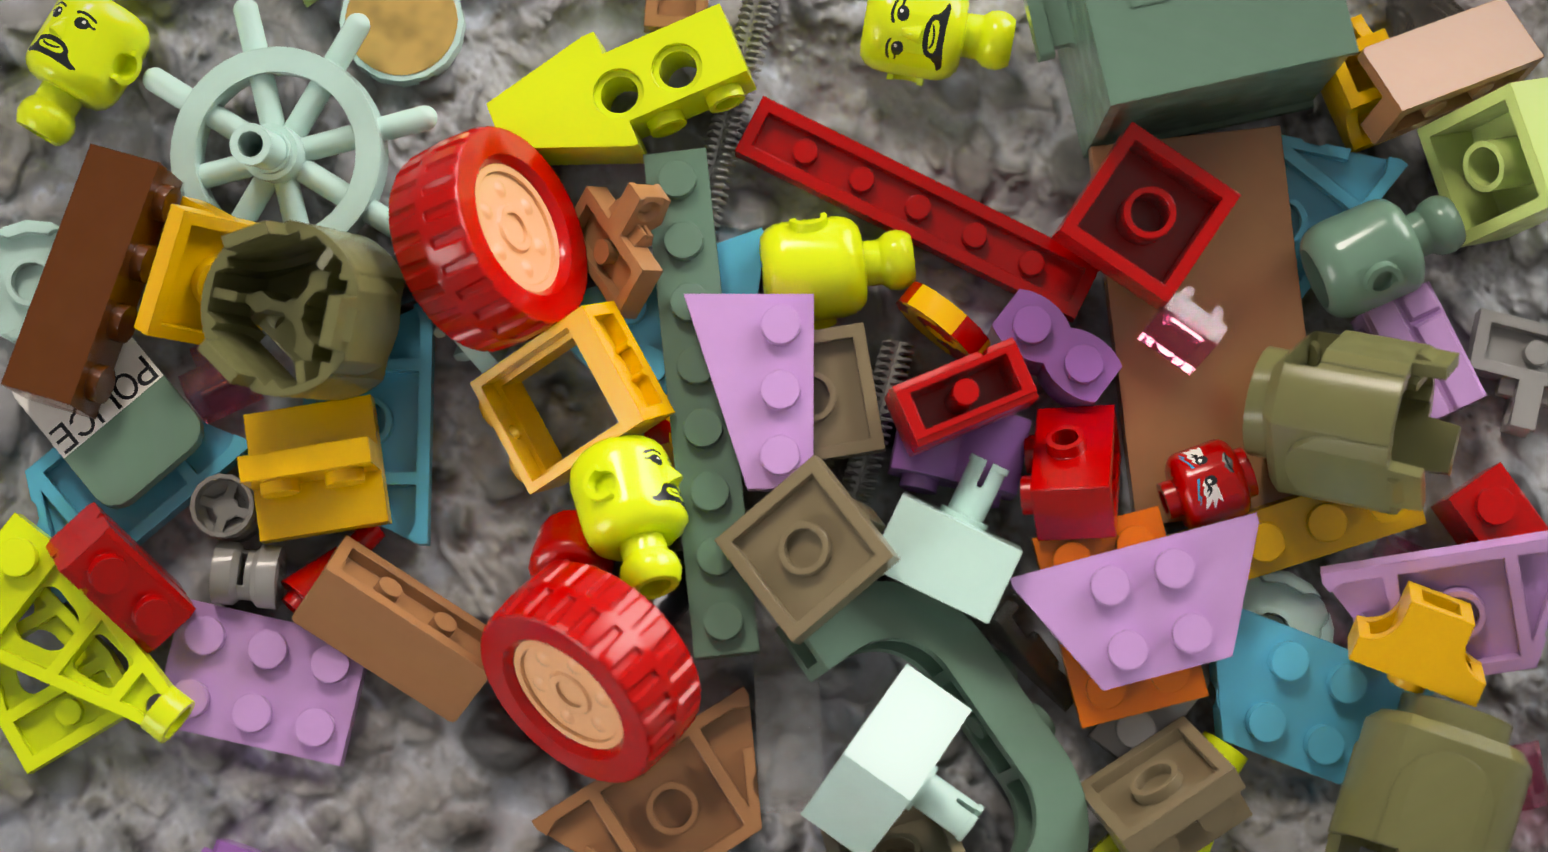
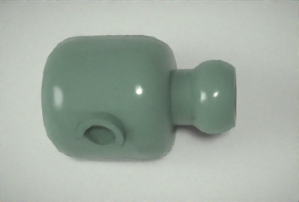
(1376, 252)

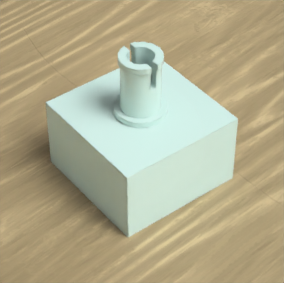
(949, 548)
(894, 768)

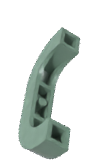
(1004, 725)

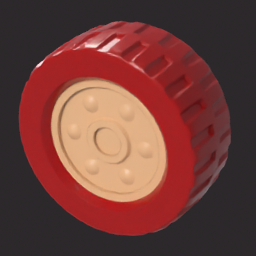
(487, 239)
(593, 669)

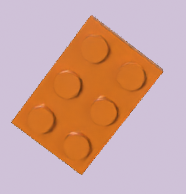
(1090, 702)

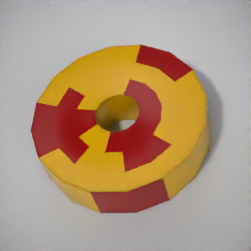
(942, 321)

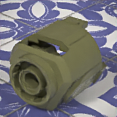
(317, 295)
(1351, 419)
(1430, 782)

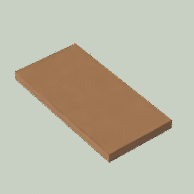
(1247, 273)

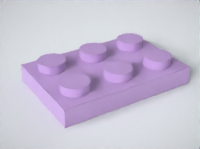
(265, 683)

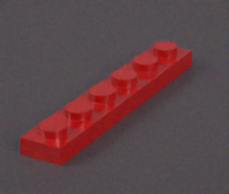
(908, 201)

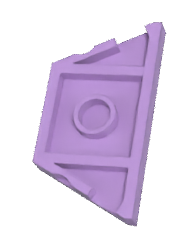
(1498, 577)
(1148, 603)

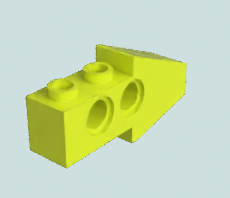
(569, 98)

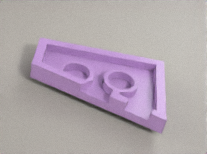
(763, 377)

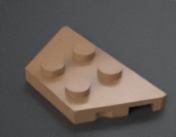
(689, 801)

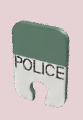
(136, 434)

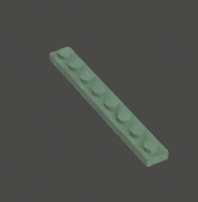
(703, 452)

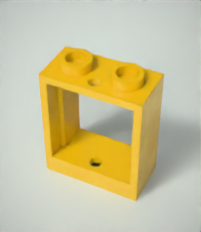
(616, 366)

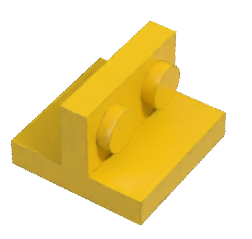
(180, 268)
(315, 469)

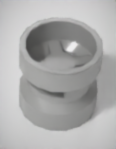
(216, 503)
(247, 574)

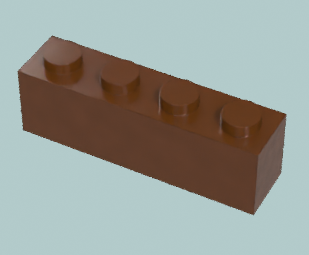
(92, 282)

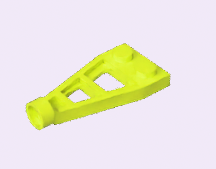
(24, 574)
(53, 721)

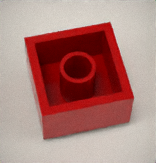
(1146, 216)

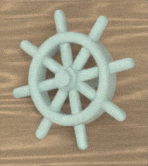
(278, 151)

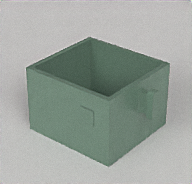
(1188, 61)

